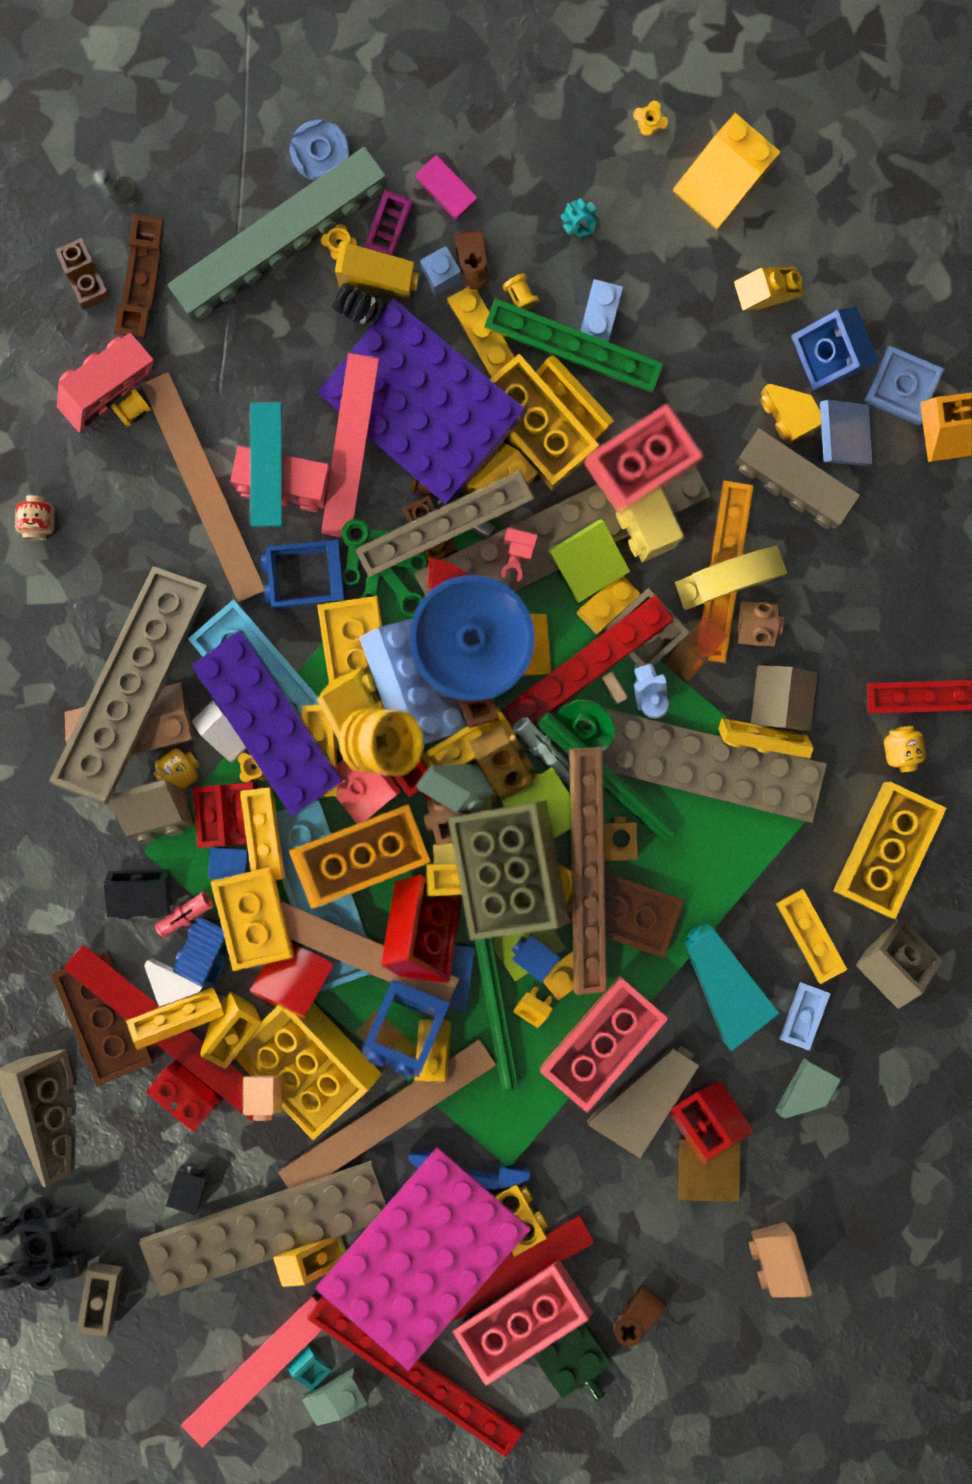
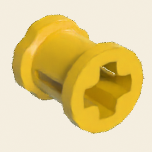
(520, 292)
(130, 407)

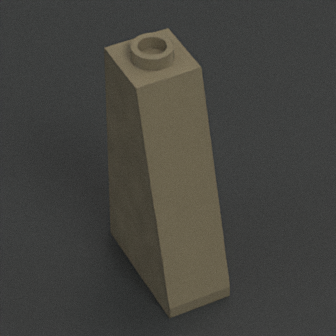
(645, 1101)

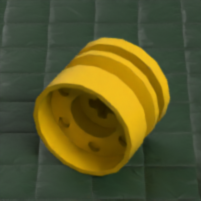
(381, 741)

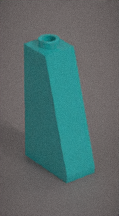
(730, 992)

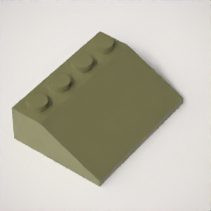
(508, 870)

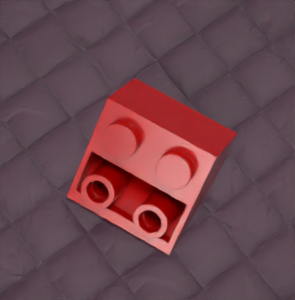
(711, 1122)

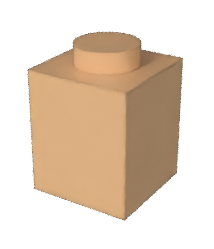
(262, 1096)

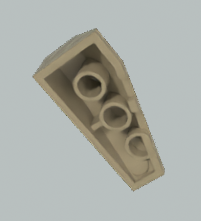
(38, 1102)

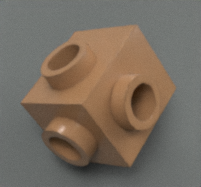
(759, 624)
(438, 821)

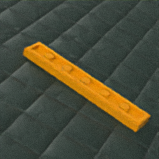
(728, 544)

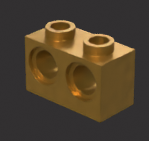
(501, 761)
(627, 852)

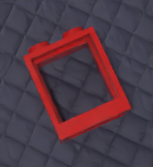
(190, 1093)

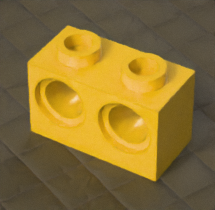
(525, 1213)

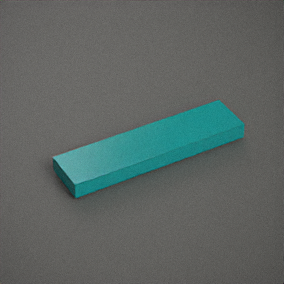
(266, 464)

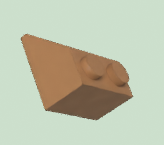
(780, 1262)

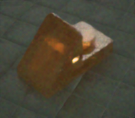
(696, 649)
(388, 1036)

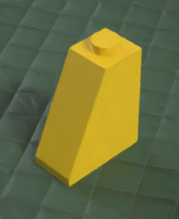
(375, 271)

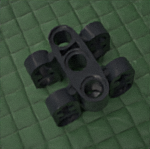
(57, 1264)

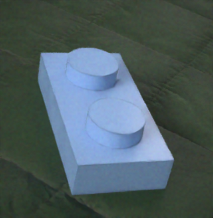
(601, 309)
(804, 1016)

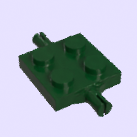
(574, 1362)

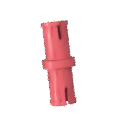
(169, 923)

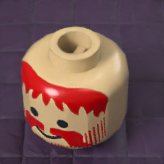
(34, 518)

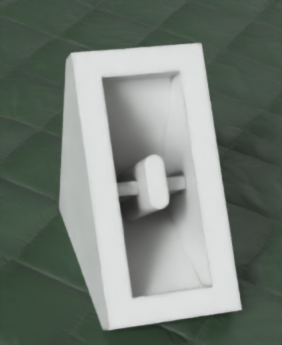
(218, 732)
(167, 984)

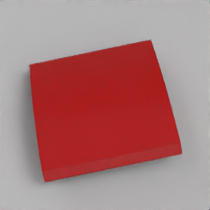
(220, 814)
(293, 981)

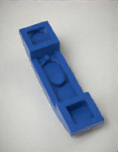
(506, 1176)

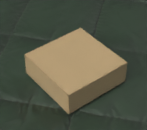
(613, 688)

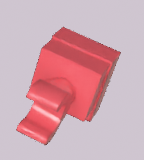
(520, 549)

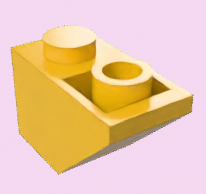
(769, 287)
(793, 410)

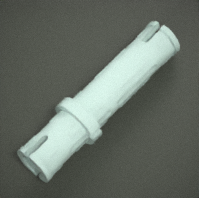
(541, 745)

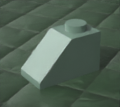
(457, 786)
(808, 1090)
(337, 1398)

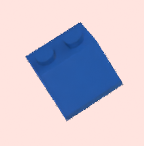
(834, 348)

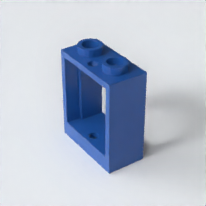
(270, 566)
(414, 1000)

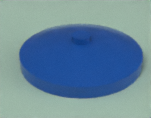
(471, 638)

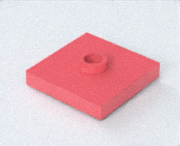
(364, 792)

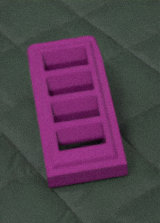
(382, 209)

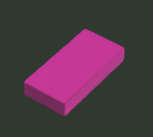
(446, 187)

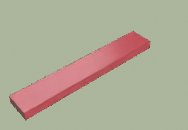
(350, 442)
(252, 1375)

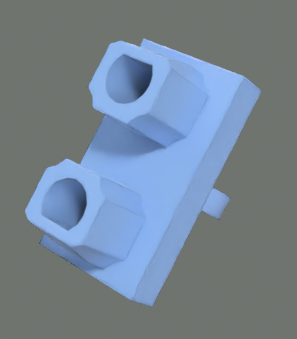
(650, 692)

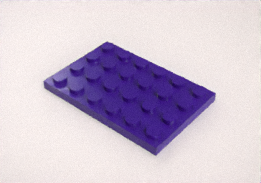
(429, 404)

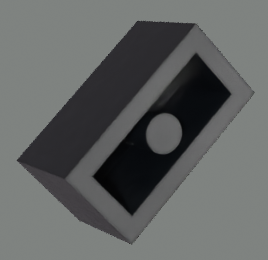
(137, 893)

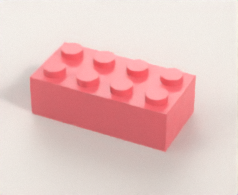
(603, 1043)
(522, 1322)

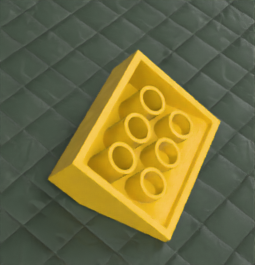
(317, 1065)

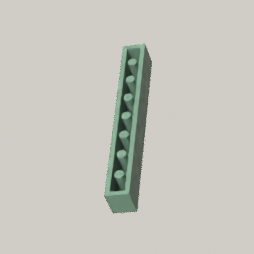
(278, 234)

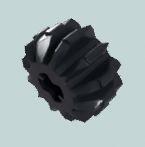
(358, 305)

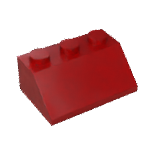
(421, 932)

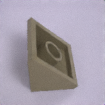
(660, 644)
(784, 698)

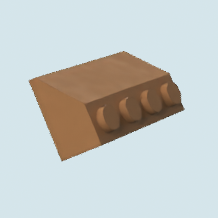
(166, 727)

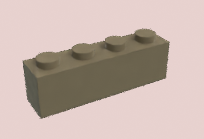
(796, 479)

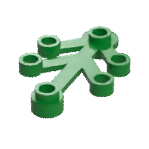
(388, 574)

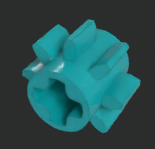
(580, 218)

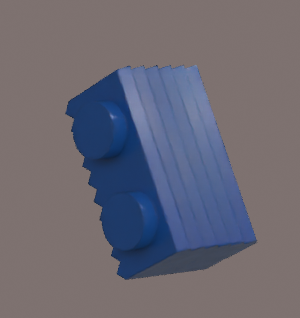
(203, 953)

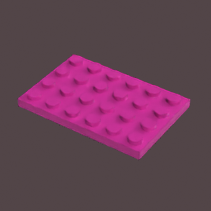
(422, 1258)

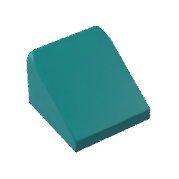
(309, 1367)

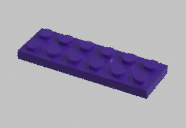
(267, 723)

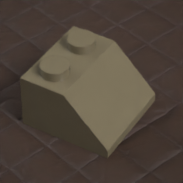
(152, 811)
(900, 963)

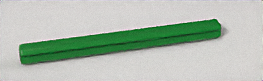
(611, 781)
(497, 1013)

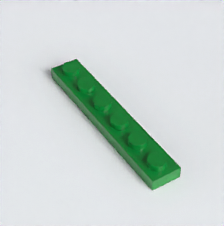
(573, 345)

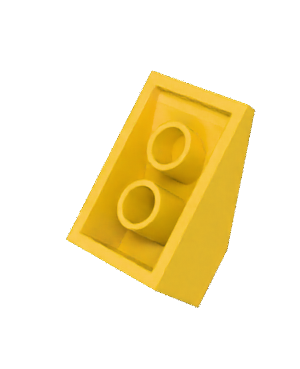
(726, 171)

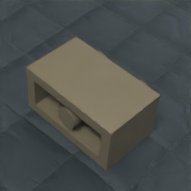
(100, 1299)

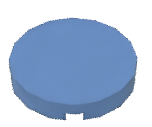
(318, 148)

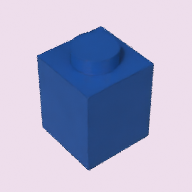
(228, 862)
(534, 957)

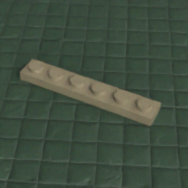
(444, 523)

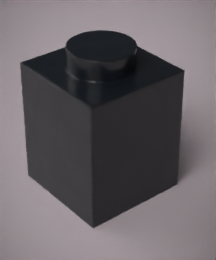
(188, 1188)

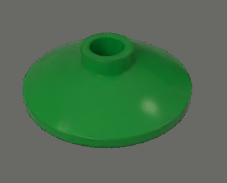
(602, 726)

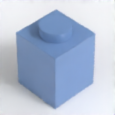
(440, 270)

